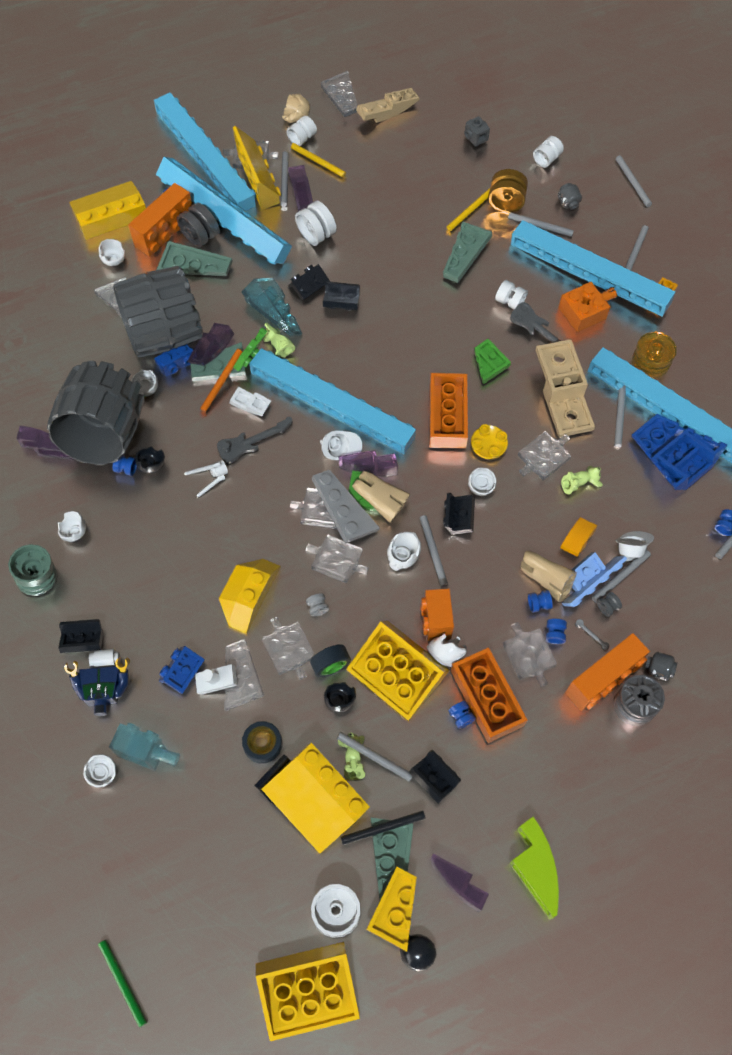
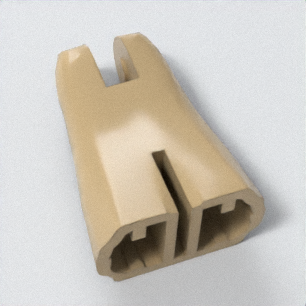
(381, 495)
(549, 574)

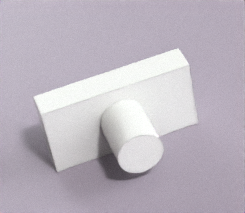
(216, 679)

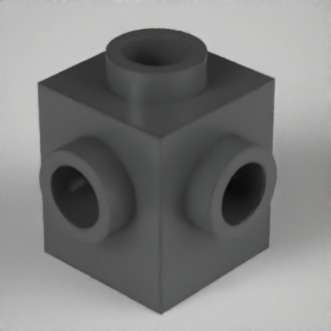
(477, 131)

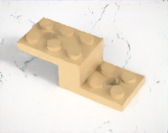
(565, 388)

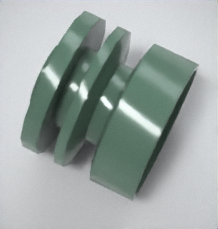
(32, 569)

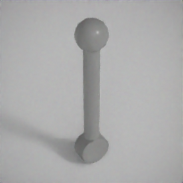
(580, 624)

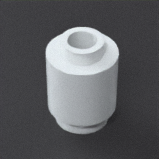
(103, 658)

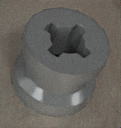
(609, 604)

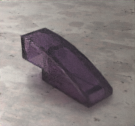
(300, 186)
(211, 344)
(40, 442)
(368, 461)
(458, 882)

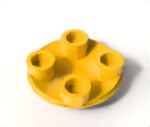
(489, 442)

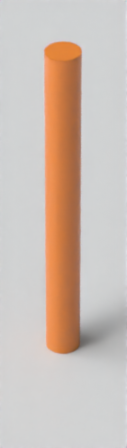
(221, 380)

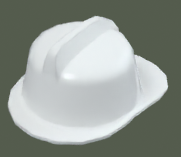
(340, 443)
(634, 544)

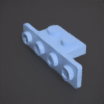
(589, 574)

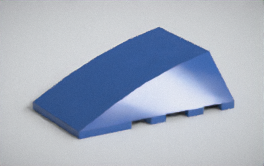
(677, 451)

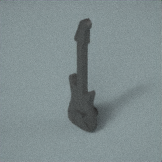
(525, 316)
(233, 448)

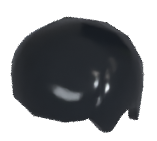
(149, 460)
(339, 697)
(420, 952)

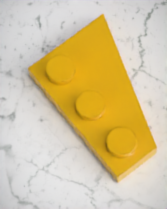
(394, 910)

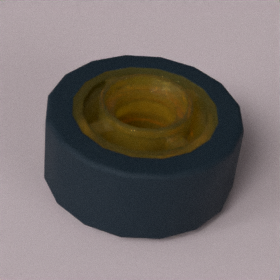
(264, 753)

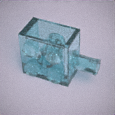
(141, 747)

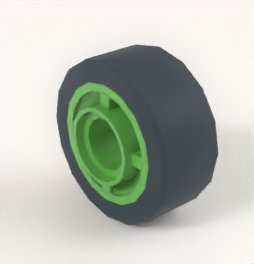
(330, 660)

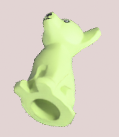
(281, 343)
(573, 481)
(353, 769)

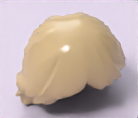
(296, 107)

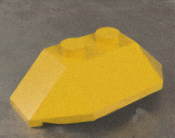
(246, 592)

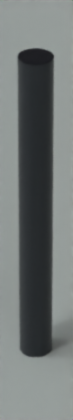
(380, 828)

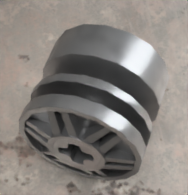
(633, 709)

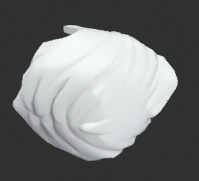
(403, 550)
(446, 652)

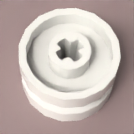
(315, 223)
(321, 910)

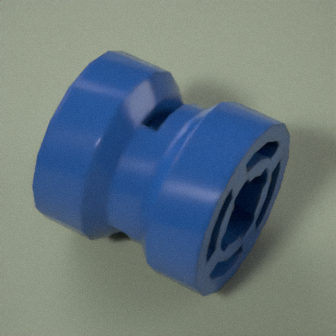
(125, 465)
(724, 525)
(542, 600)
(556, 631)
(462, 714)

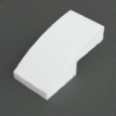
(250, 403)

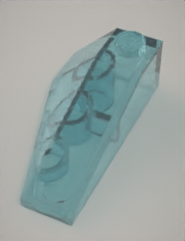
(267, 299)

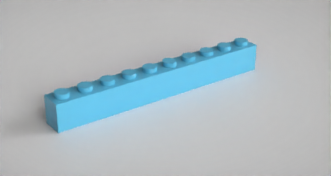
(204, 151)
(226, 212)
(592, 268)
(659, 399)
(333, 401)

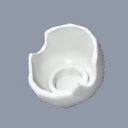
(111, 252)
(147, 380)
(482, 481)
(72, 527)
(99, 770)

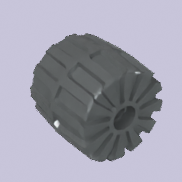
(158, 311)
(95, 413)

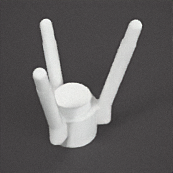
(217, 470)

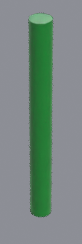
(122, 983)

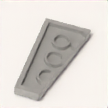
(344, 510)

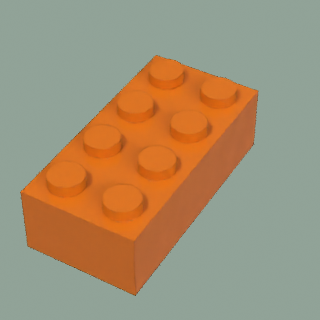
(159, 220)
(448, 410)
(607, 673)
(488, 695)

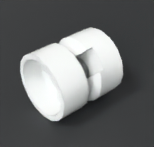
(301, 130)
(548, 151)
(507, 290)

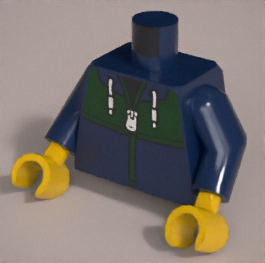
(100, 685)

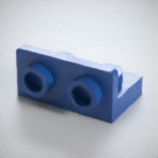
(174, 360)
(181, 669)

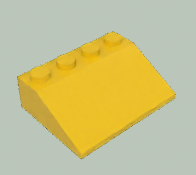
(256, 169)
(108, 209)
(397, 669)
(315, 798)
(306, 991)

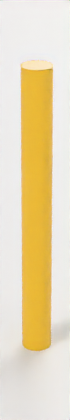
(318, 160)
(469, 210)

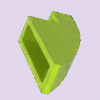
(538, 868)

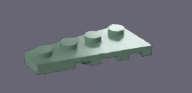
(466, 249)
(194, 261)
(391, 851)

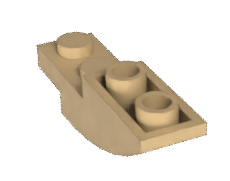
(390, 106)

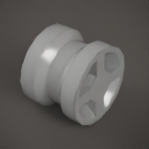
(317, 605)

